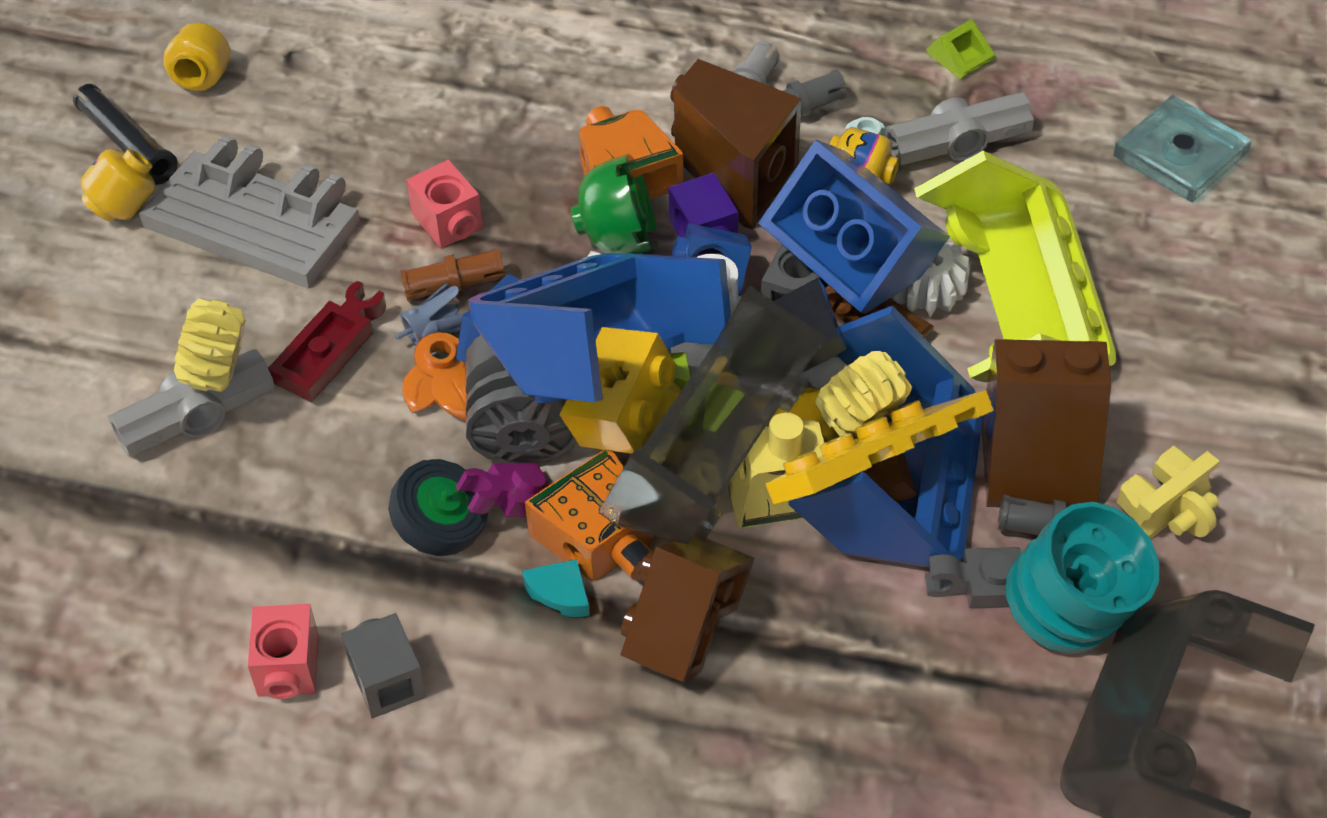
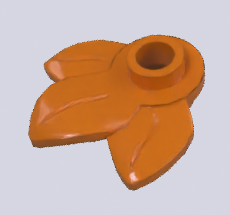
(435, 378)

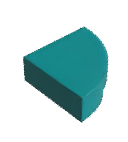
(558, 587)

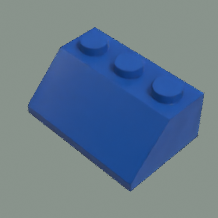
(852, 228)

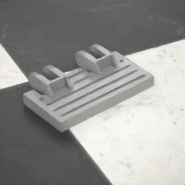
(258, 224)

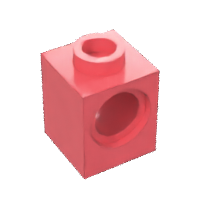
(444, 204)
(279, 631)

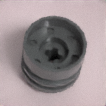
(505, 421)

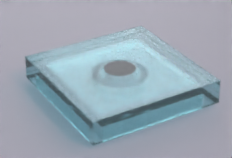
(1182, 148)

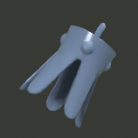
(432, 316)

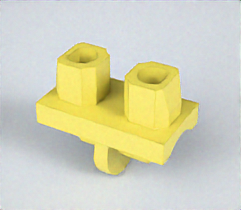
(1180, 502)

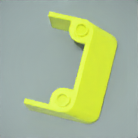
(1025, 251)

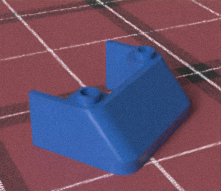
(550, 321)
(860, 514)

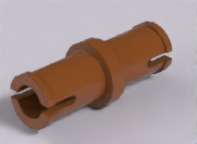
(457, 272)

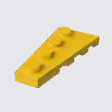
(875, 443)

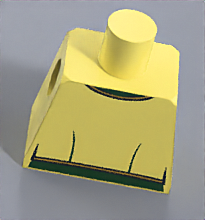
(778, 443)

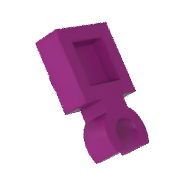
(503, 487)

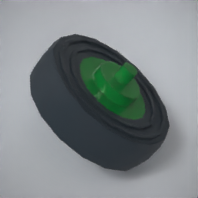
(432, 511)

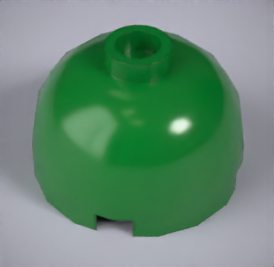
(615, 209)

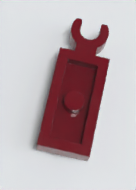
(327, 343)

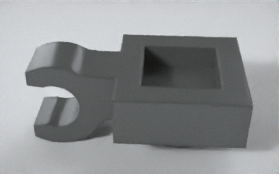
(978, 574)

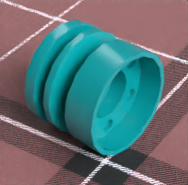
(1082, 577)

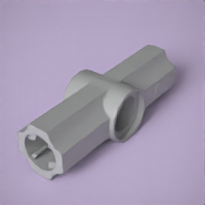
(960, 128)
(188, 410)

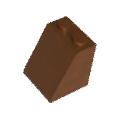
(738, 133)
(1046, 420)

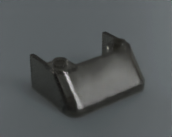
(714, 423)
(1118, 755)

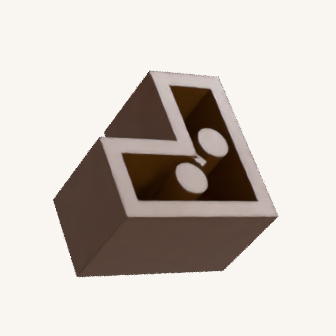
(682, 603)

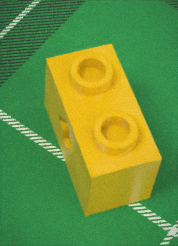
(633, 379)

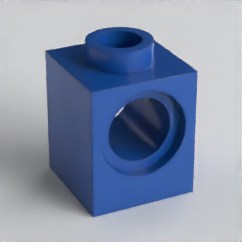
(731, 244)

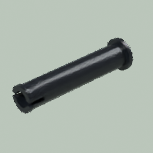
(124, 131)

